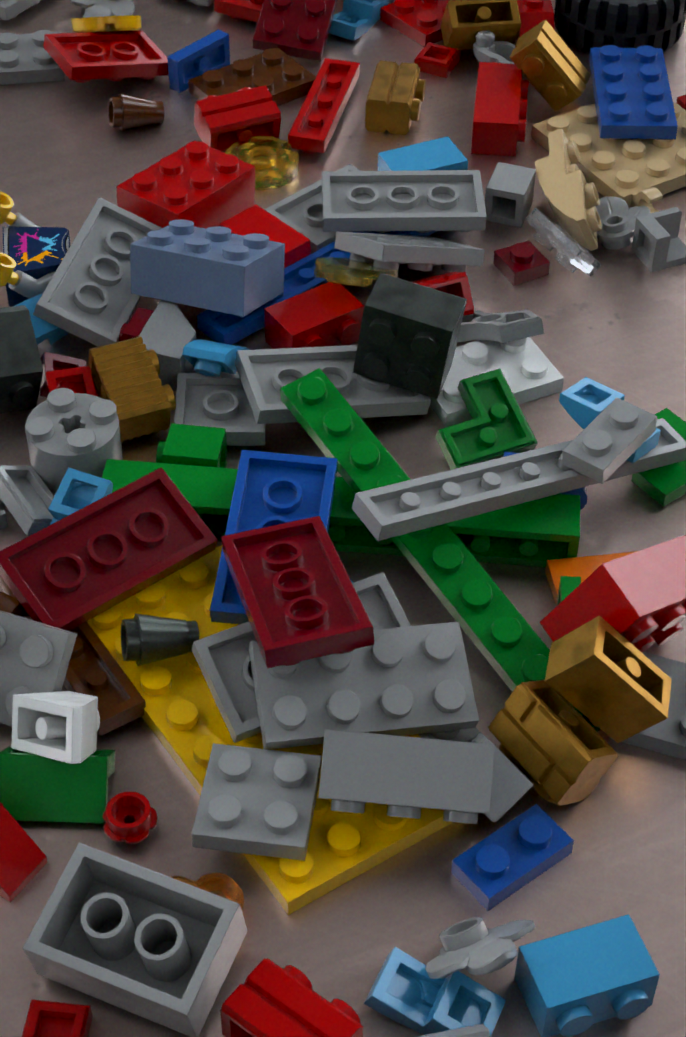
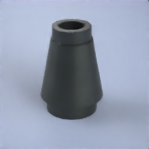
(156, 638)

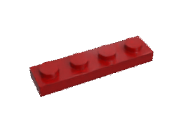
(324, 105)

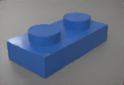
(195, 59)
(512, 857)

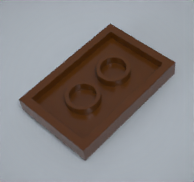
(272, 68)

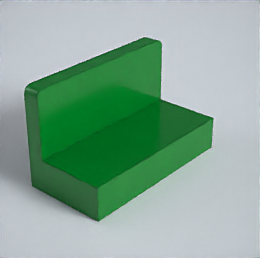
(55, 790)

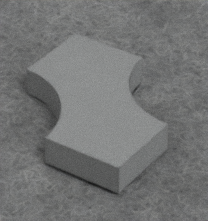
(500, 326)

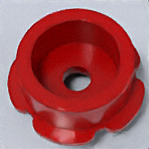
(126, 807)

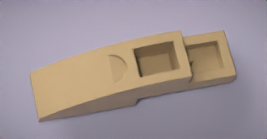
(567, 190)

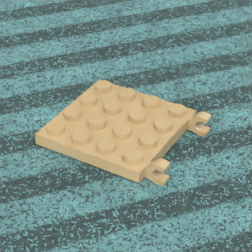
(622, 168)

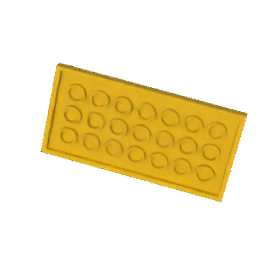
(189, 722)

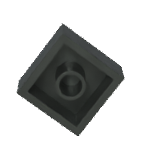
(408, 335)

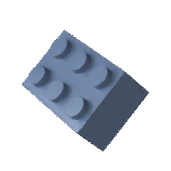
(207, 267)

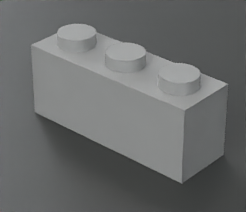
(407, 775)

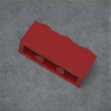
(499, 109)

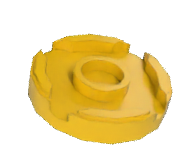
(106, 24)

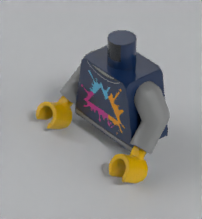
(28, 254)

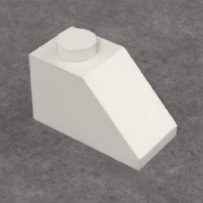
(56, 725)

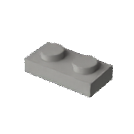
(609, 440)

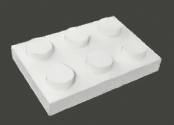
(521, 362)

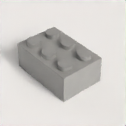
(137, 939)

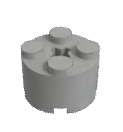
(72, 433)

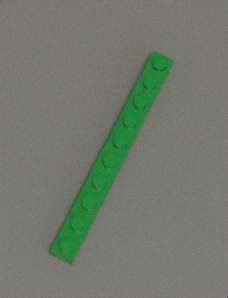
(434, 552)

